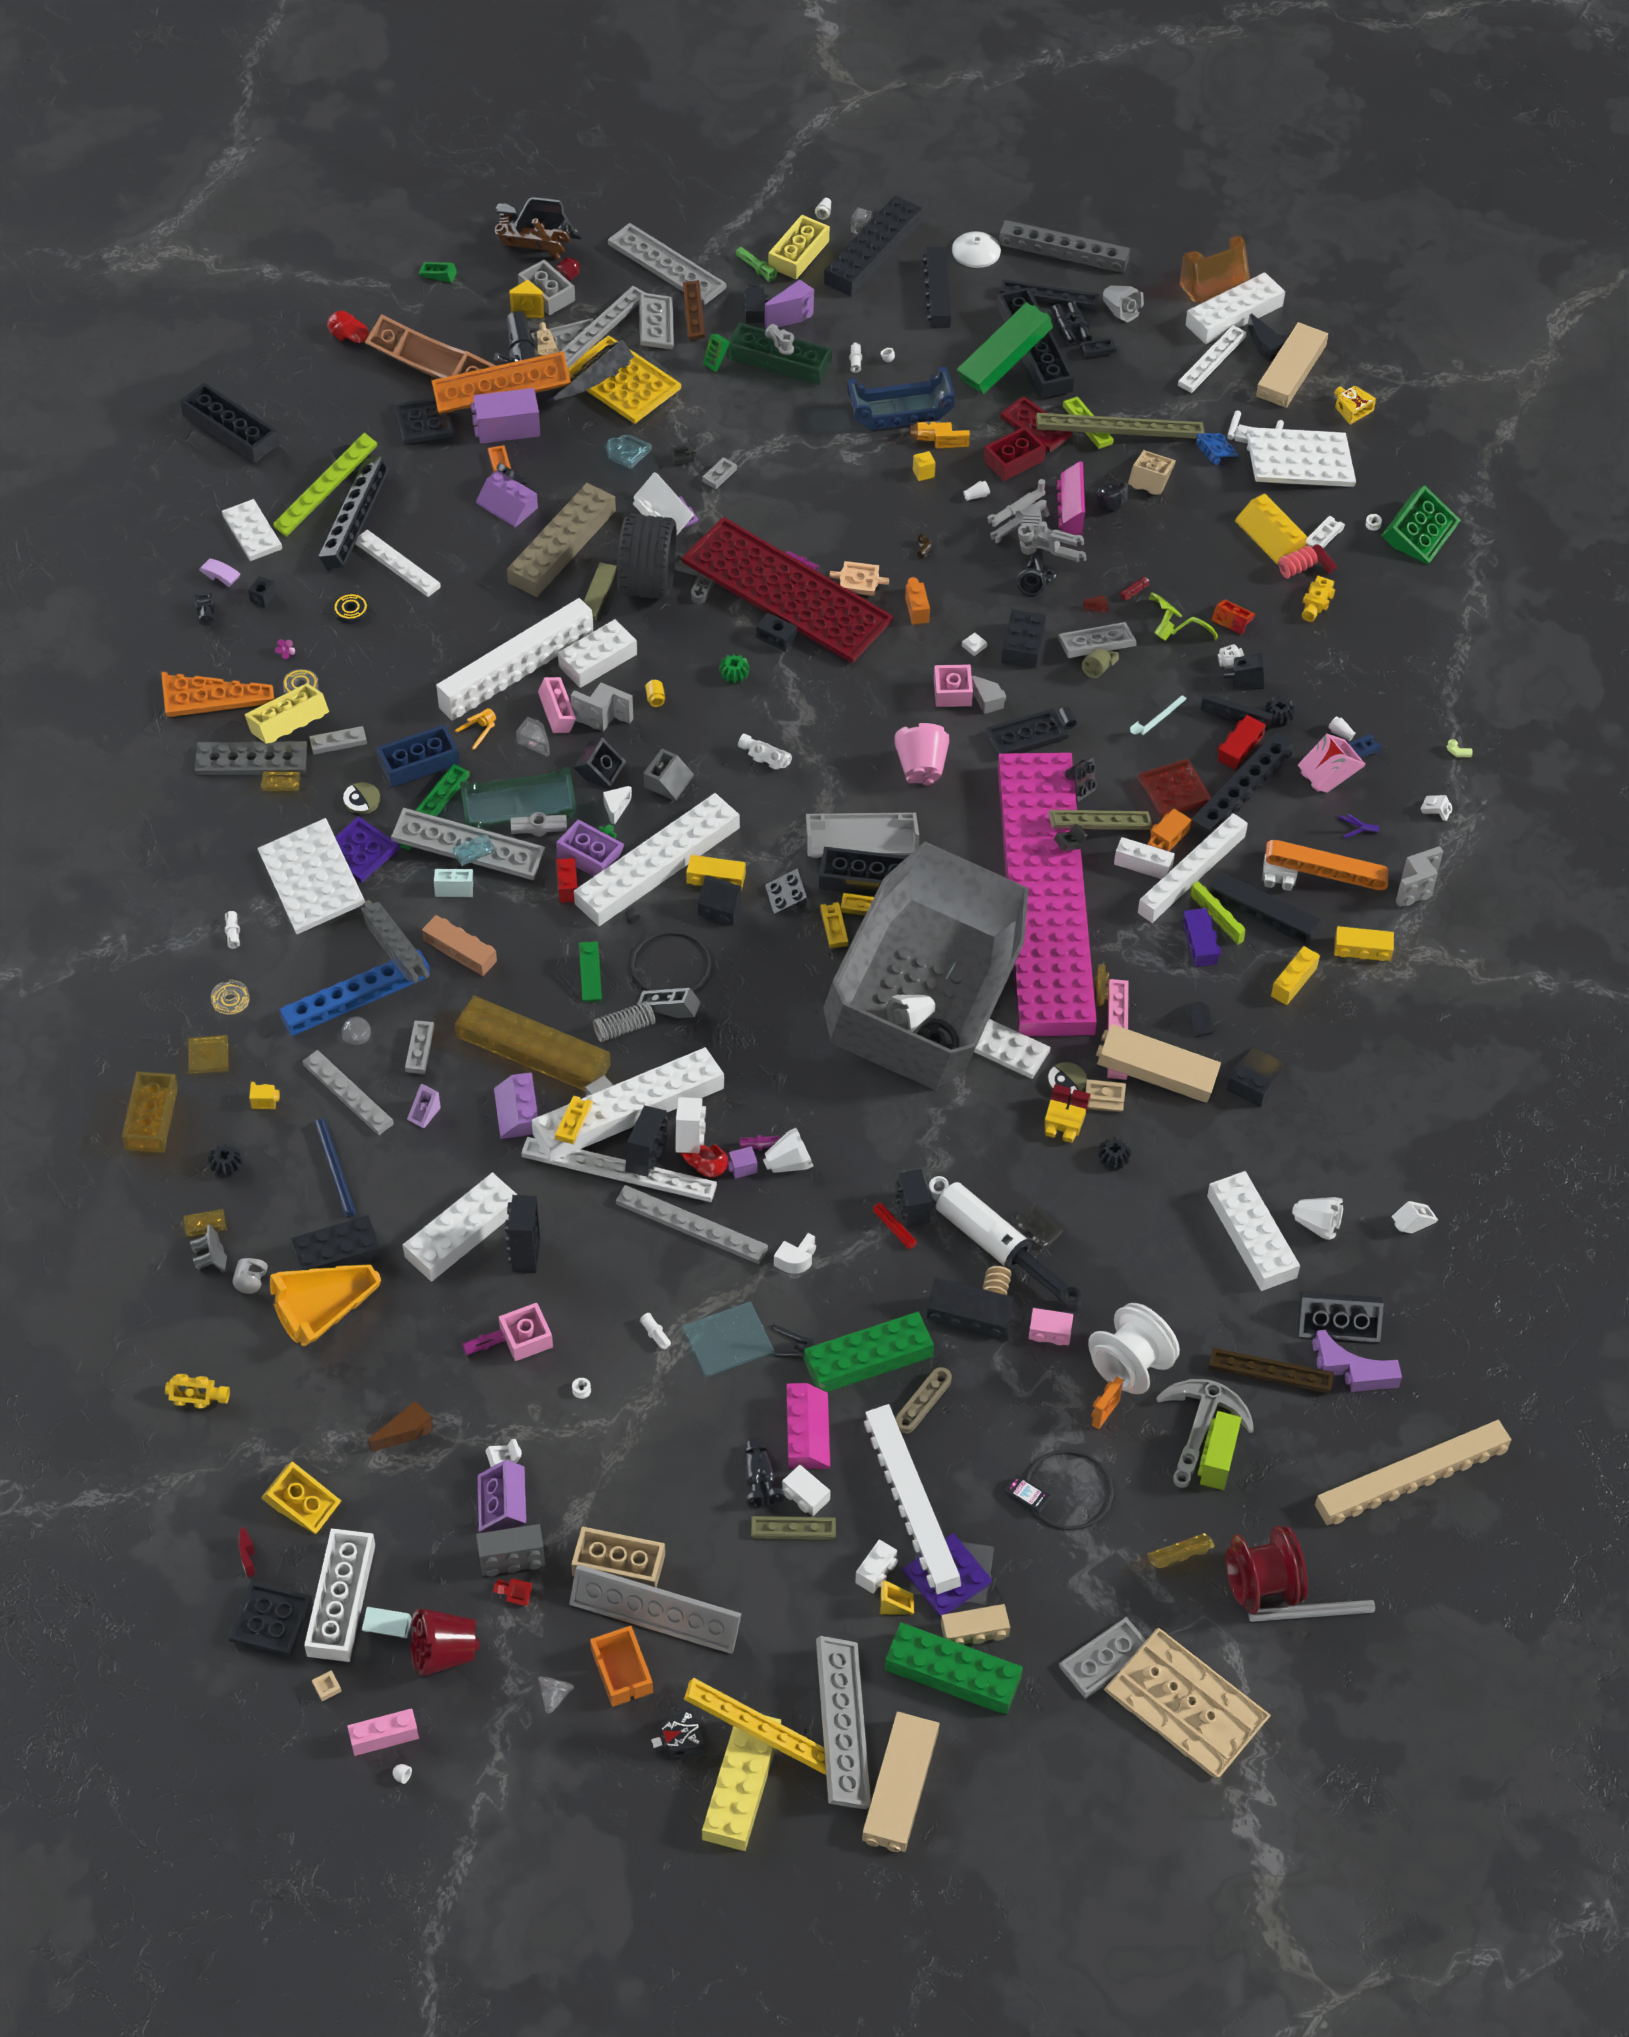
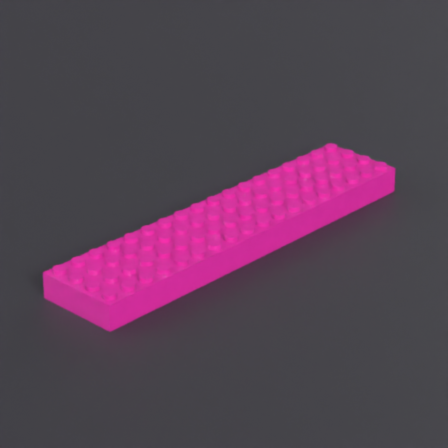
(1055, 961)

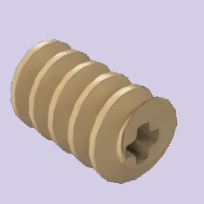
(997, 1279)

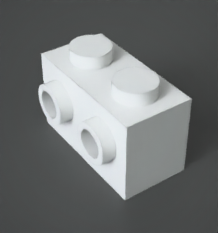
(876, 1566)

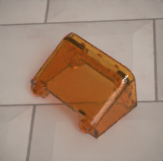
(1215, 274)

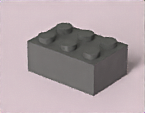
(511, 1550)

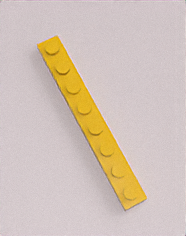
(756, 1724)

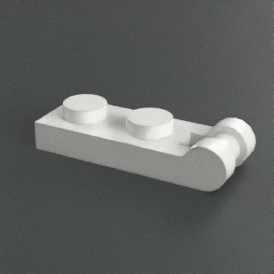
(1325, 532)

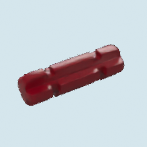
(1134, 588)

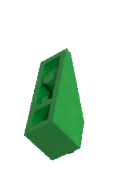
(590, 971)

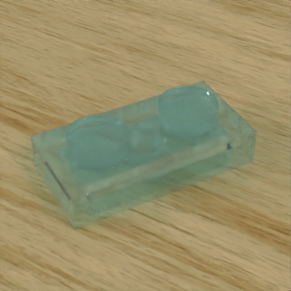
(473, 849)

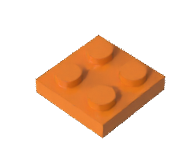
(1106, 1404)

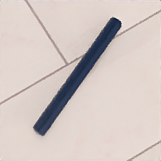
(335, 1167)

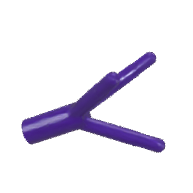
(1363, 827)

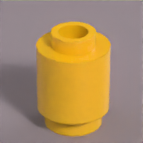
(655, 693)

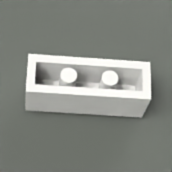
(1143, 858)

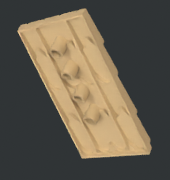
(1187, 1703)

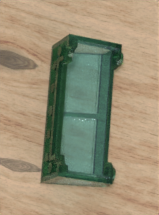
(518, 797)

